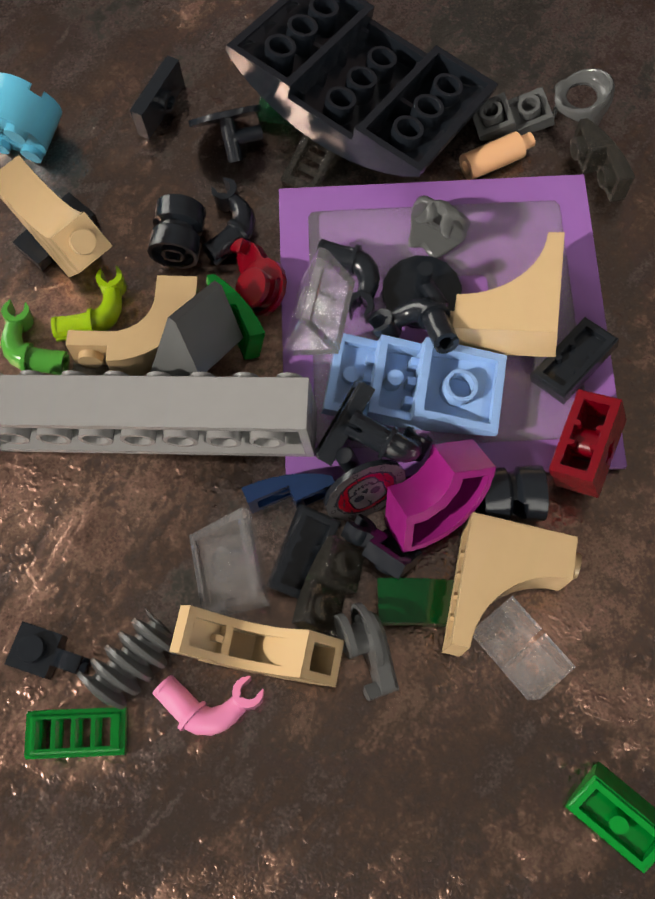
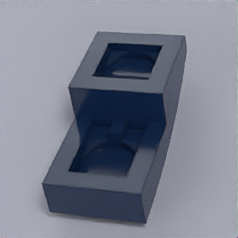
(302, 488)

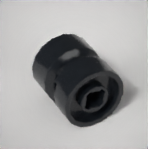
(177, 231)
(517, 494)

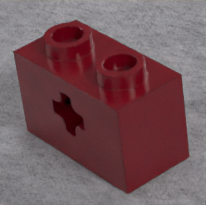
(588, 443)

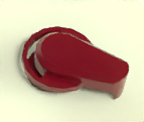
(261, 279)

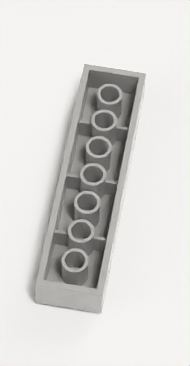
(158, 414)

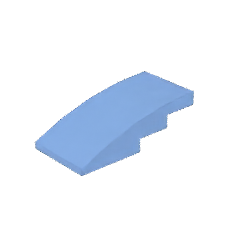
(420, 386)

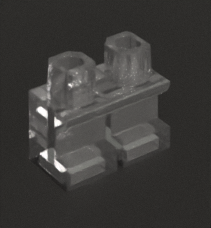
(527, 662)

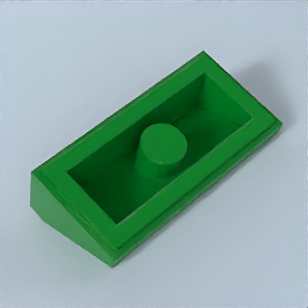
(616, 815)

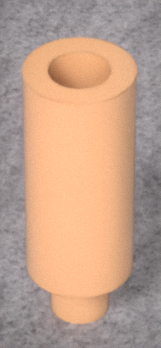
(495, 154)

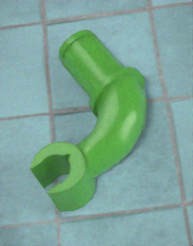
(25, 355)

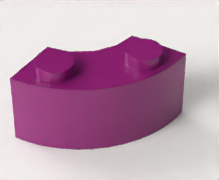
(439, 494)

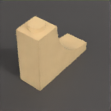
(61, 230)
(518, 315)
(500, 560)

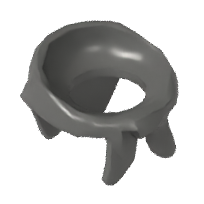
(595, 78)
(436, 226)

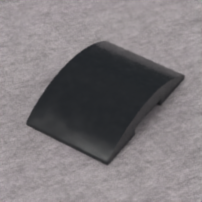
(358, 83)

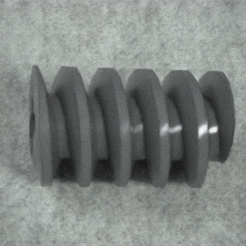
(129, 662)

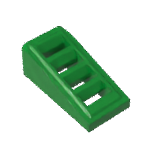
(37, 731)

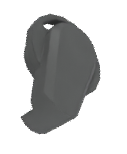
(369, 638)

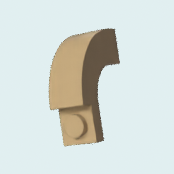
(134, 347)
(256, 647)

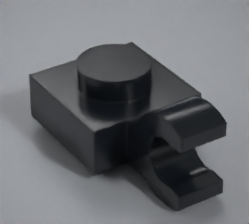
(42, 651)

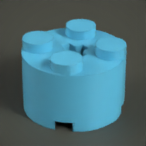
(26, 118)

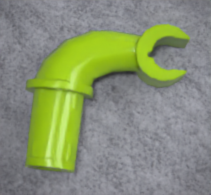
(96, 319)

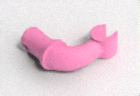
(199, 717)

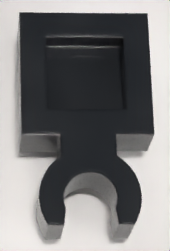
(380, 547)

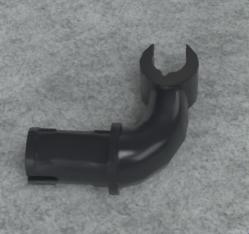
(239, 227)
(361, 265)
(428, 313)
(387, 441)

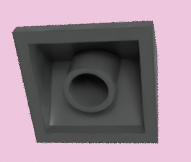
(198, 334)

